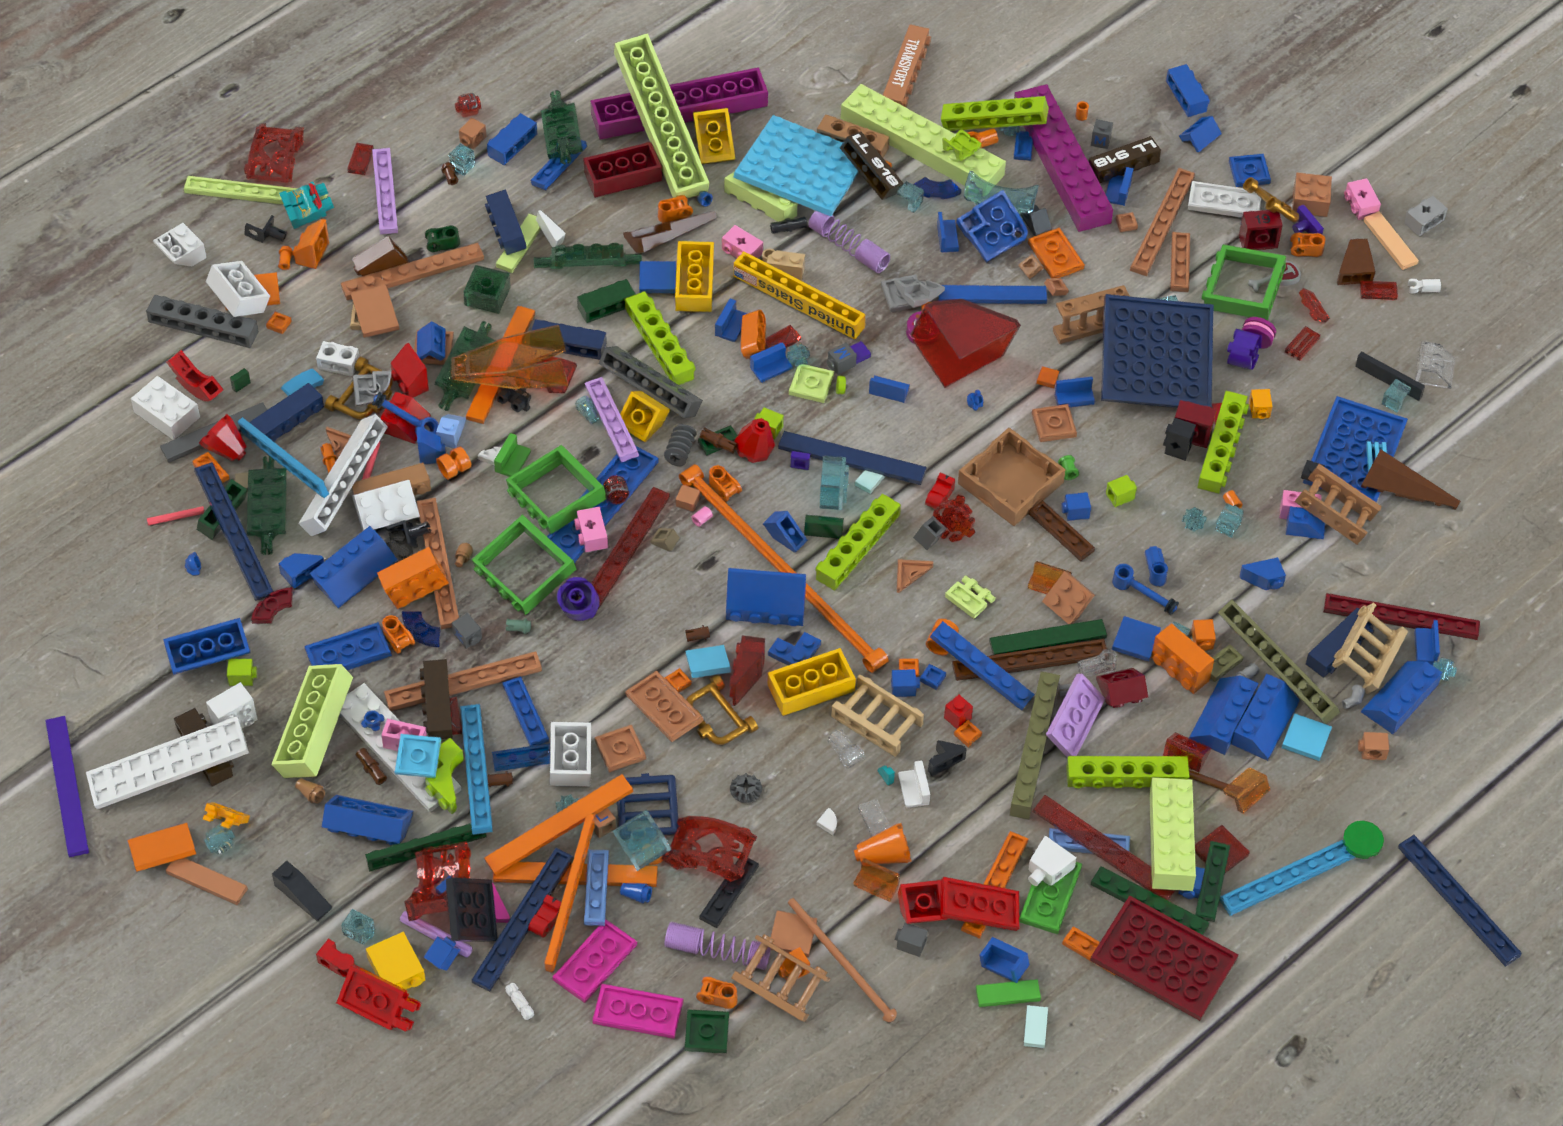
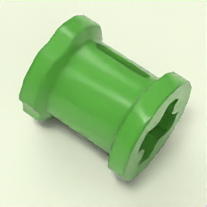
(1067, 463)

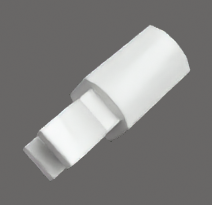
(1424, 285)

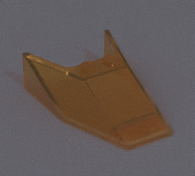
(512, 359)

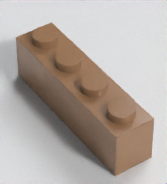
(416, 474)

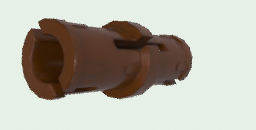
(718, 440)
(371, 766)

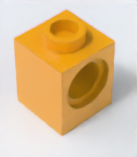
(1260, 403)

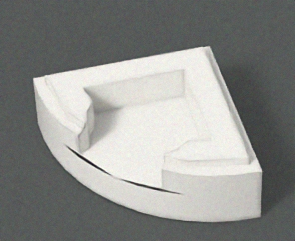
(489, 455)
(828, 821)

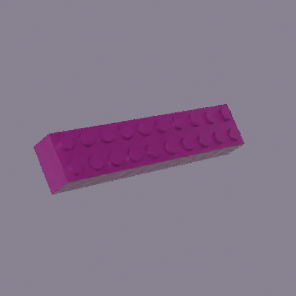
(734, 90)
(1068, 165)

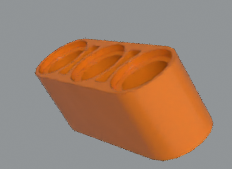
(753, 333)

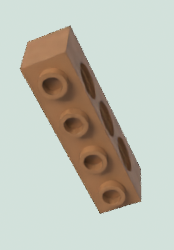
(840, 129)

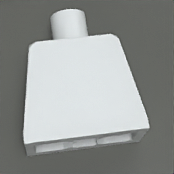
(1050, 863)

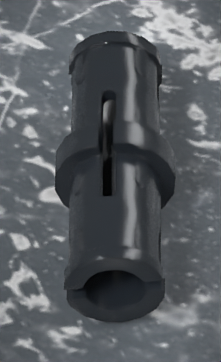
(788, 225)

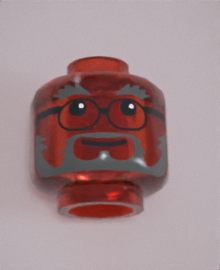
(468, 104)
(616, 489)

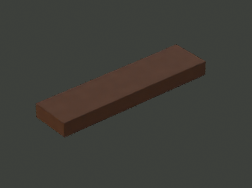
(1061, 530)

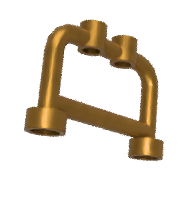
(1272, 203)
(338, 403)
(705, 730)

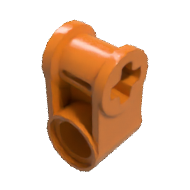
(673, 209)
(1308, 245)
(725, 485)
(399, 636)
(715, 992)

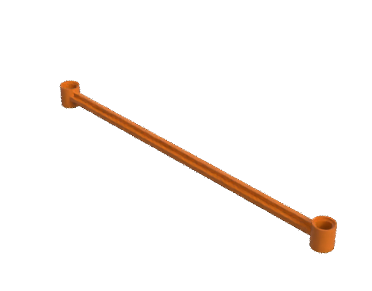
(872, 658)

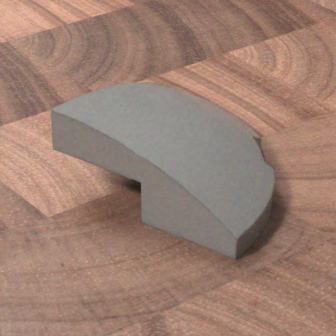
(918, 292)
(369, 385)

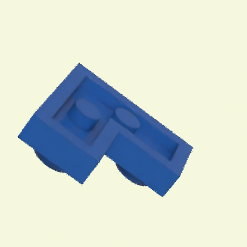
(791, 654)

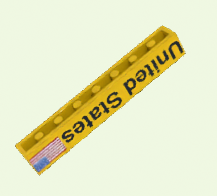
(799, 295)

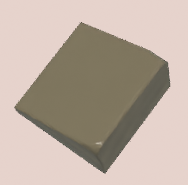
(665, 538)

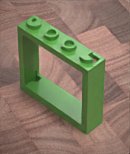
(1239, 306)
(541, 467)
(519, 526)

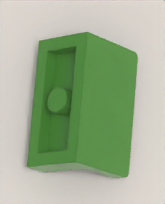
(511, 457)

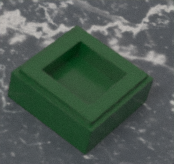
(240, 380)

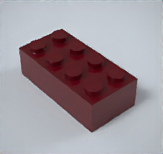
(622, 169)

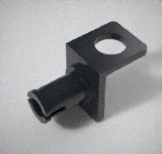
(268, 230)
(411, 531)

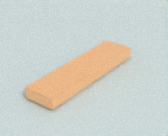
(1390, 240)

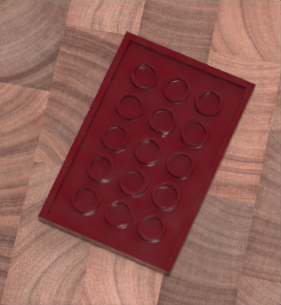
(1164, 958)

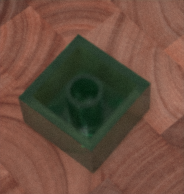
(487, 289)

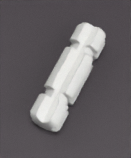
(519, 1001)

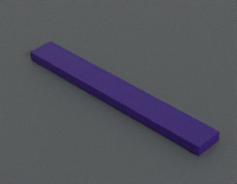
(67, 786)

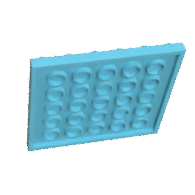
(798, 166)

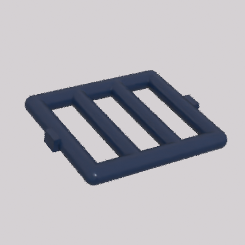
(671, 795)

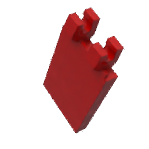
(376, 999)

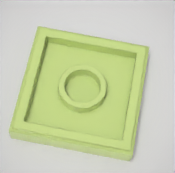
(811, 383)

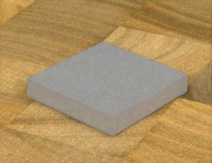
(893, 297)

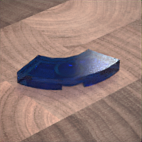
(943, 190)
(420, 630)

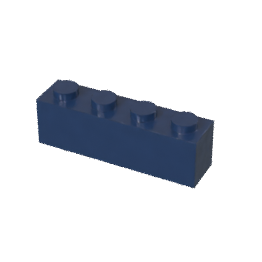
(506, 222)
(578, 340)
(289, 412)
(1322, 656)

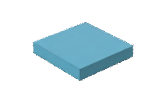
(708, 661)
(1306, 737)
(417, 756)

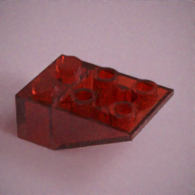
(747, 666)

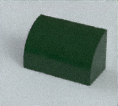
(823, 526)

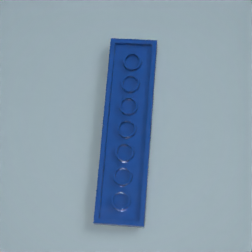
(634, 473)

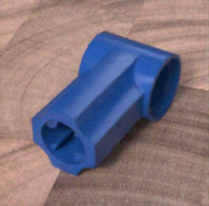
(1156, 565)

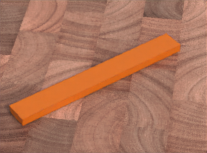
(487, 394)
(558, 824)
(617, 874)
(570, 892)

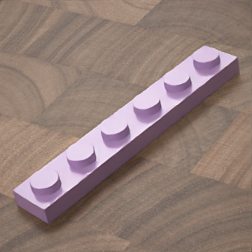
(385, 191)
(611, 419)

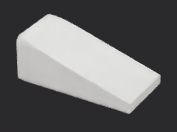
(552, 232)

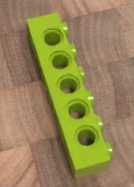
(994, 113)
(659, 338)
(1220, 452)
(857, 541)
(1118, 765)

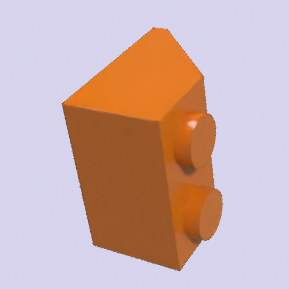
(312, 245)

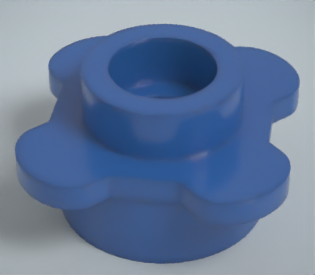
(975, 400)
(372, 715)

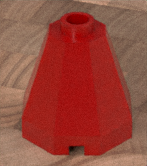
(225, 440)
(755, 441)

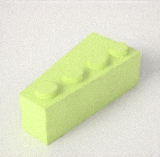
(772, 204)

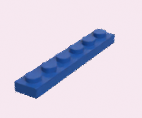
(982, 665)

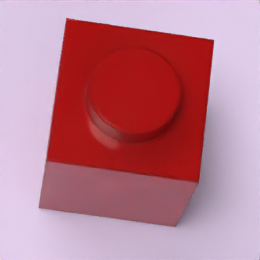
(958, 711)

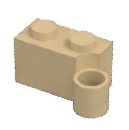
(785, 261)

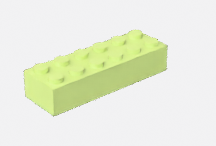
(312, 721)
(1172, 834)

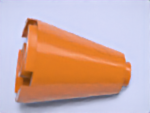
(885, 847)

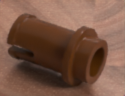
(448, 169)
(697, 633)
(500, 779)

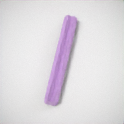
(432, 932)

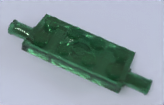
(561, 129)
(582, 255)
(466, 342)
(267, 503)

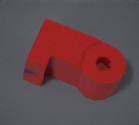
(941, 490)
(545, 917)
(333, 959)

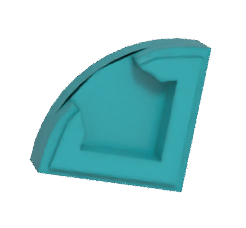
(887, 774)

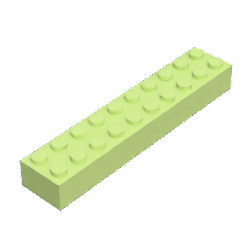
(661, 116)
(917, 136)

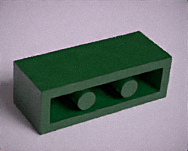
(604, 300)
(208, 523)

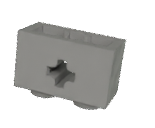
(1425, 215)

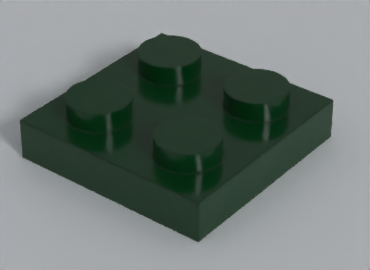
(707, 1031)

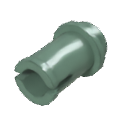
(518, 625)

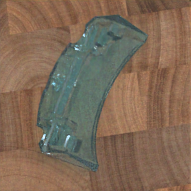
(979, 190)

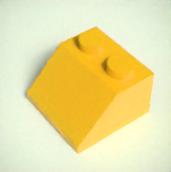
(643, 415)

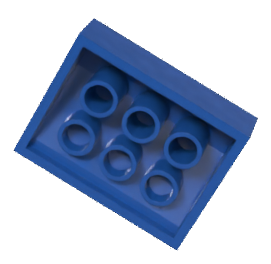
(765, 597)

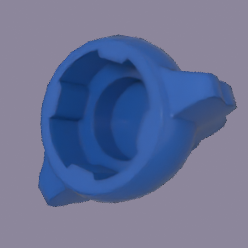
(193, 564)

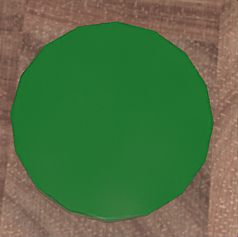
(1363, 839)

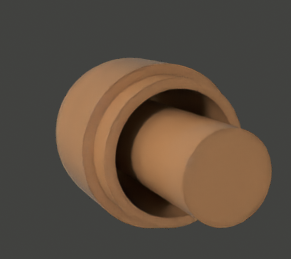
(463, 554)

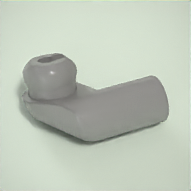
(1356, 698)

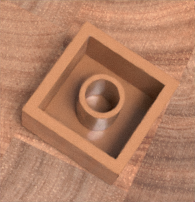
(1313, 192)

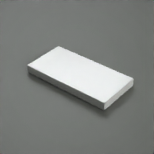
(1222, 199)

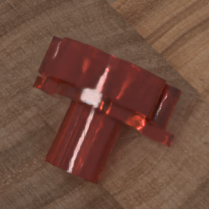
(955, 518)

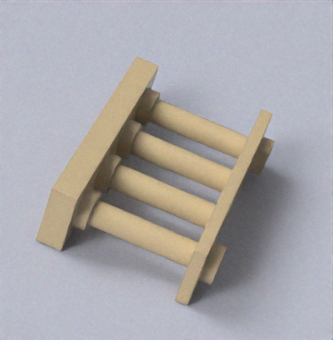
(1387, 651)
(872, 731)

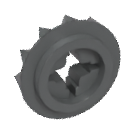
(753, 792)

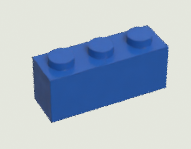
(1187, 90)
(512, 139)

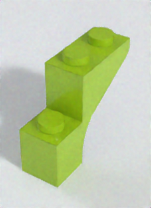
(442, 786)

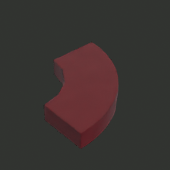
(272, 605)

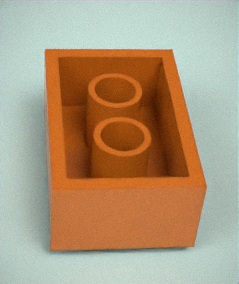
(413, 578)
(1182, 658)

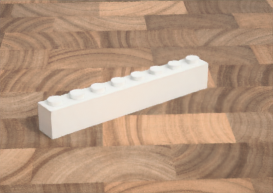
(343, 475)

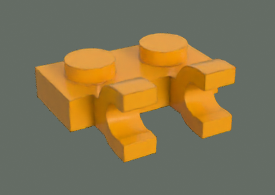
(232, 816)

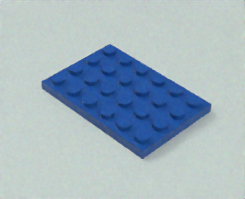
(1345, 440)

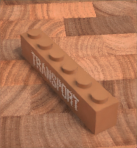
(907, 64)

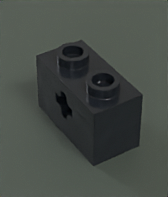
(1179, 439)

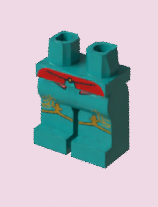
(305, 204)

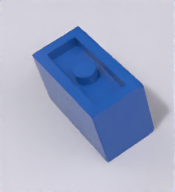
(1004, 959)

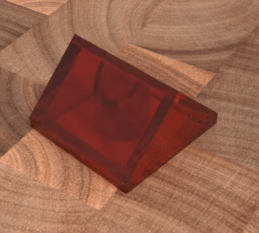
(1183, 746)

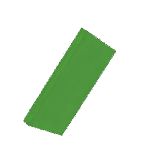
(1048, 903)

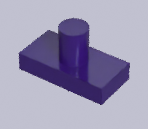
(1307, 222)

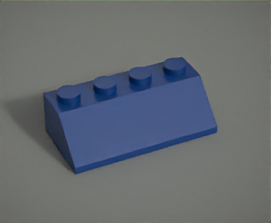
(353, 567)
(206, 646)
(1402, 694)
(1224, 712)
(1266, 718)
(366, 819)

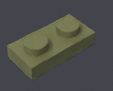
(1225, 661)

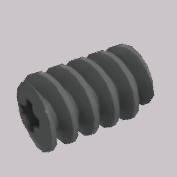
(680, 444)

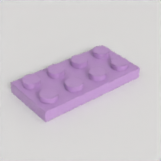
(1075, 716)

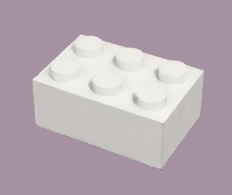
(237, 288)
(165, 408)
(386, 505)
(570, 754)

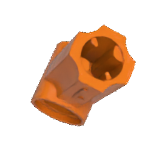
(986, 137)

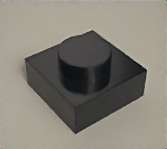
(1308, 469)

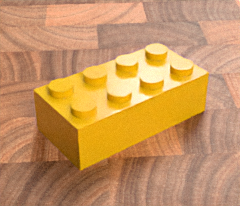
(694, 276)
(811, 681)

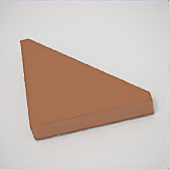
(337, 439)
(910, 571)

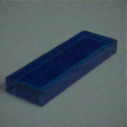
(521, 757)

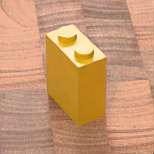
(396, 961)

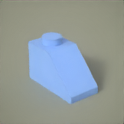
(450, 429)

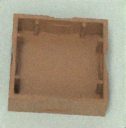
(1011, 476)

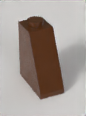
(379, 257)
(1357, 263)

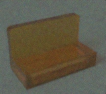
(1044, 577)
(1247, 789)
(877, 880)

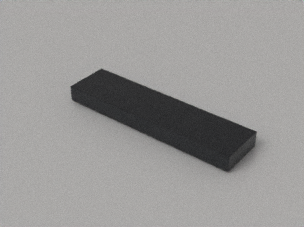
(1388, 374)
(727, 895)

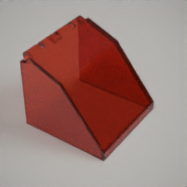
(961, 337)

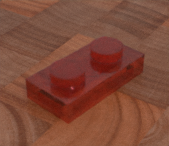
(1316, 310)

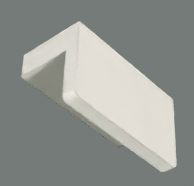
(914, 786)

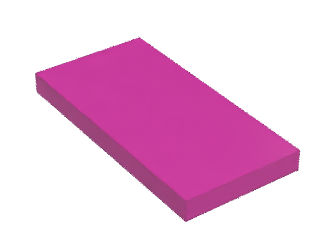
(594, 961)
(638, 1011)

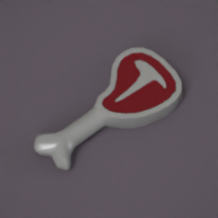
(1291, 276)

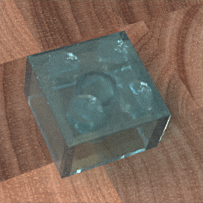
(834, 483)
(641, 840)

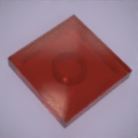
(1222, 835)

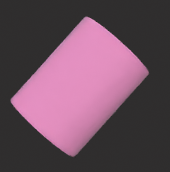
(702, 516)

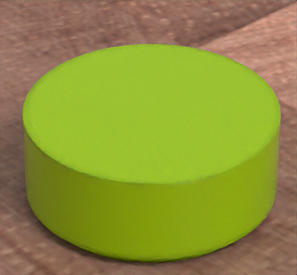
(840, 384)

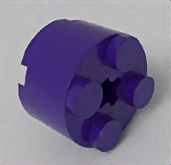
(1244, 349)
(570, 593)

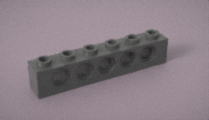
(202, 321)
(650, 382)

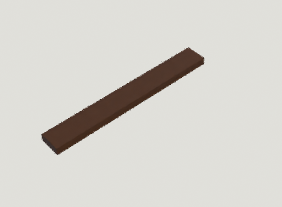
(1037, 658)

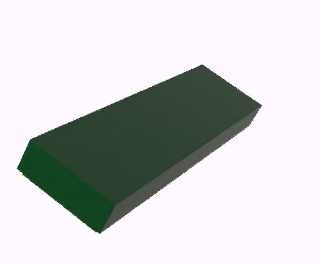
(1212, 881)

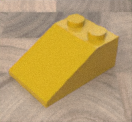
(714, 136)

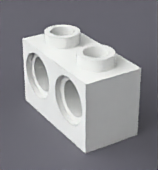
(337, 358)

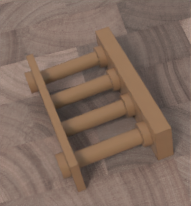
(1085, 325)
(1346, 494)
(780, 999)

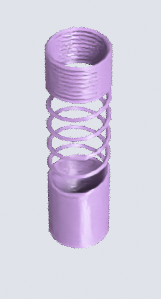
(866, 252)
(691, 939)

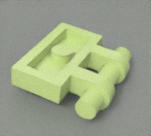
(968, 601)

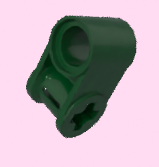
(444, 238)

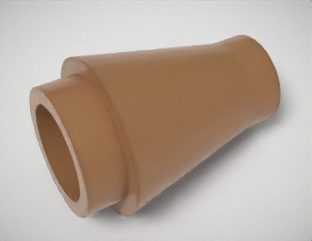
(312, 791)

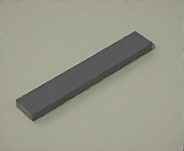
(190, 442)

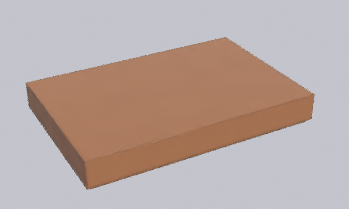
(374, 311)

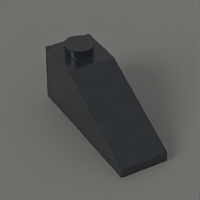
(300, 890)

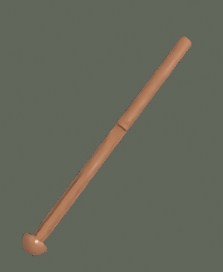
(889, 1015)

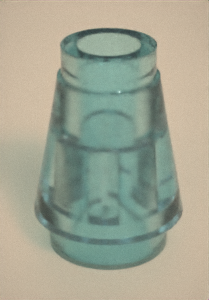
(587, 409)

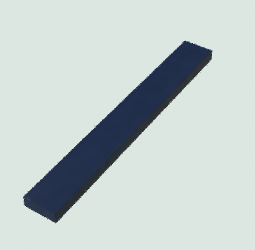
(854, 458)
(233, 531)
(1459, 900)
(519, 923)

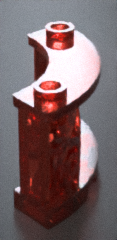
(285, 167)
(697, 827)
(421, 899)

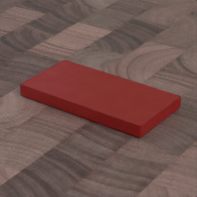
(979, 903)

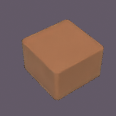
(687, 498)

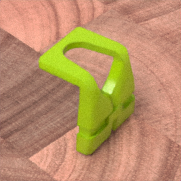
(962, 145)

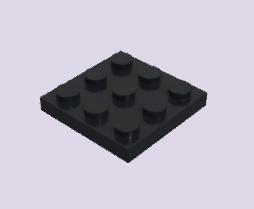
(471, 910)

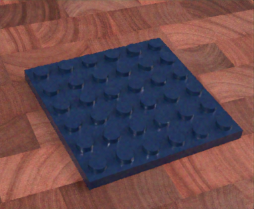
(1156, 351)

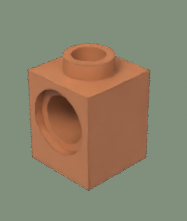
(472, 133)
(1374, 746)

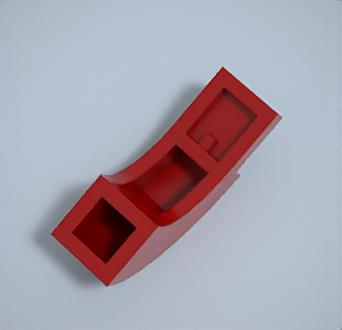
(193, 380)

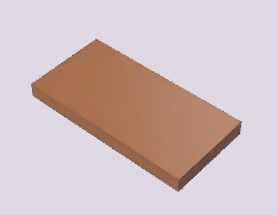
(664, 706)

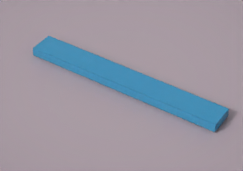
(283, 458)
(476, 769)
(1285, 878)

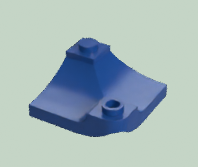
(993, 226)

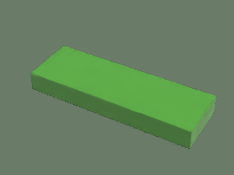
(1008, 993)

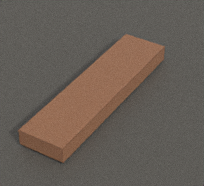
(1180, 262)
(207, 880)

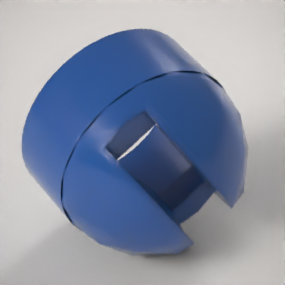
(705, 202)

